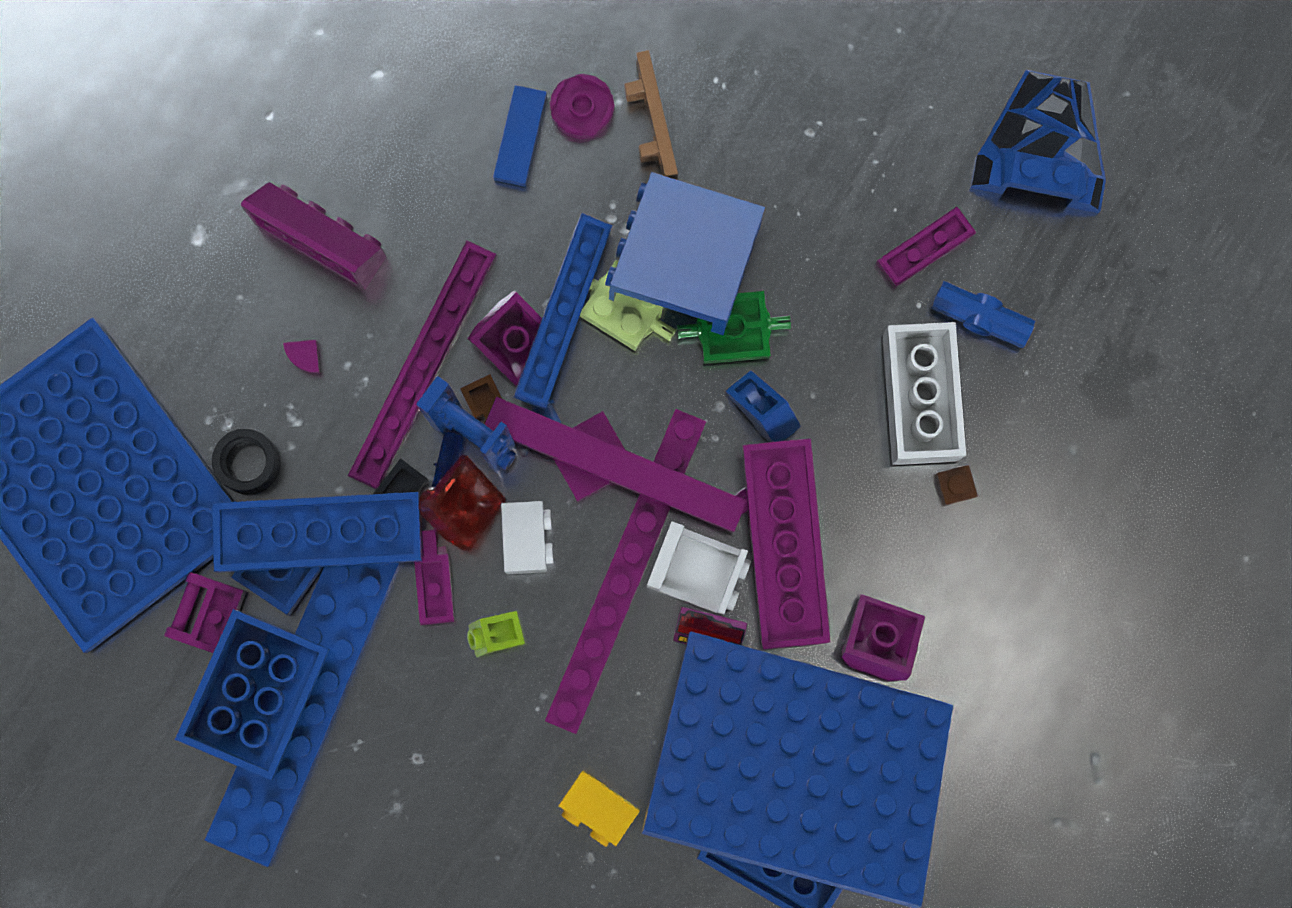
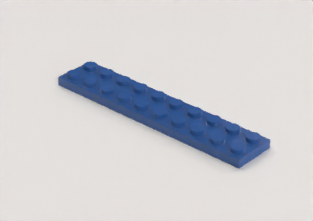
(338, 618)

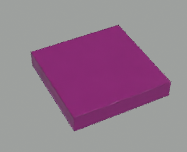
(581, 482)

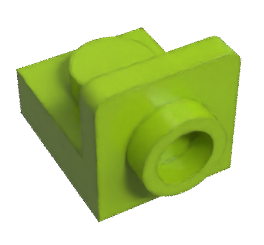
(495, 634)

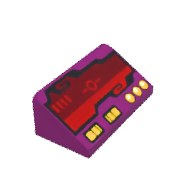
(709, 625)

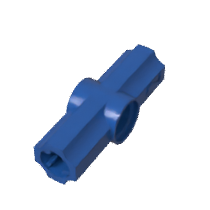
(983, 314)

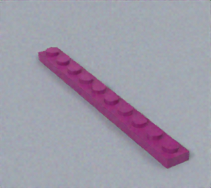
(621, 582)

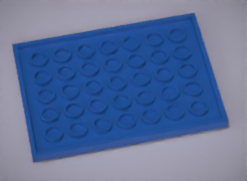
(99, 487)
(800, 770)

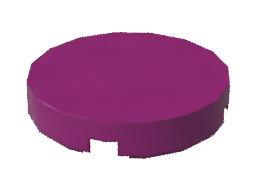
(582, 106)

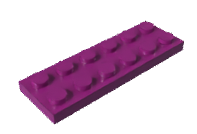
(786, 543)

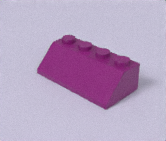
(314, 233)

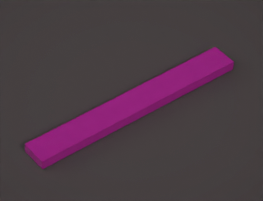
(422, 365)
(618, 465)

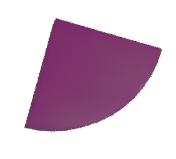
(304, 355)

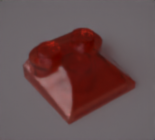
(461, 504)

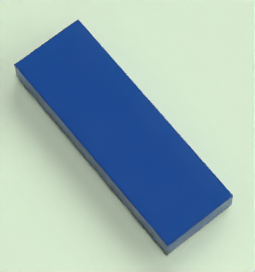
(520, 136)

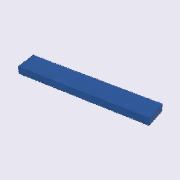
(562, 311)

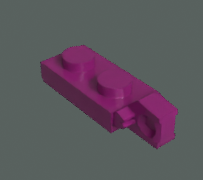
(434, 582)

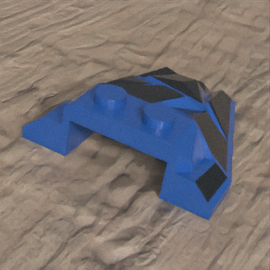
(1045, 143)

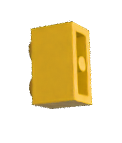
(599, 809)

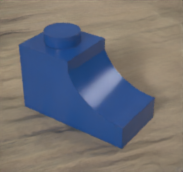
(764, 407)

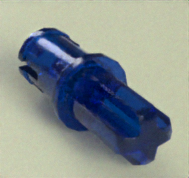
(448, 455)

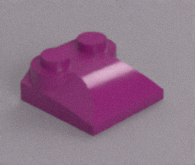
(507, 335)
(882, 639)

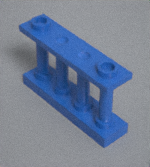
(445, 413)

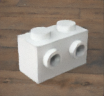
(525, 537)

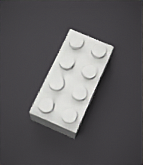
(923, 393)

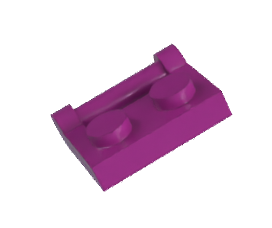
(213, 614)

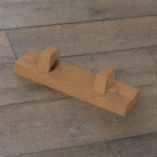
(647, 90)

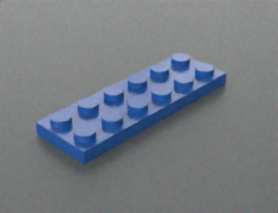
(317, 532)

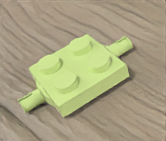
(625, 317)

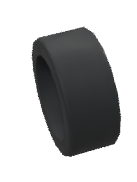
(228, 442)

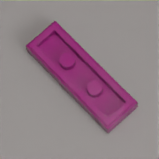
(925, 247)

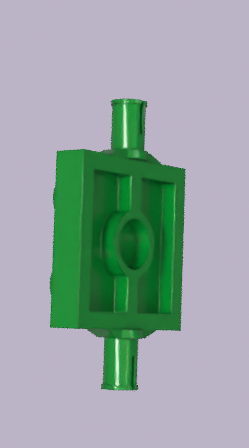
(745, 333)

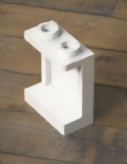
(698, 570)

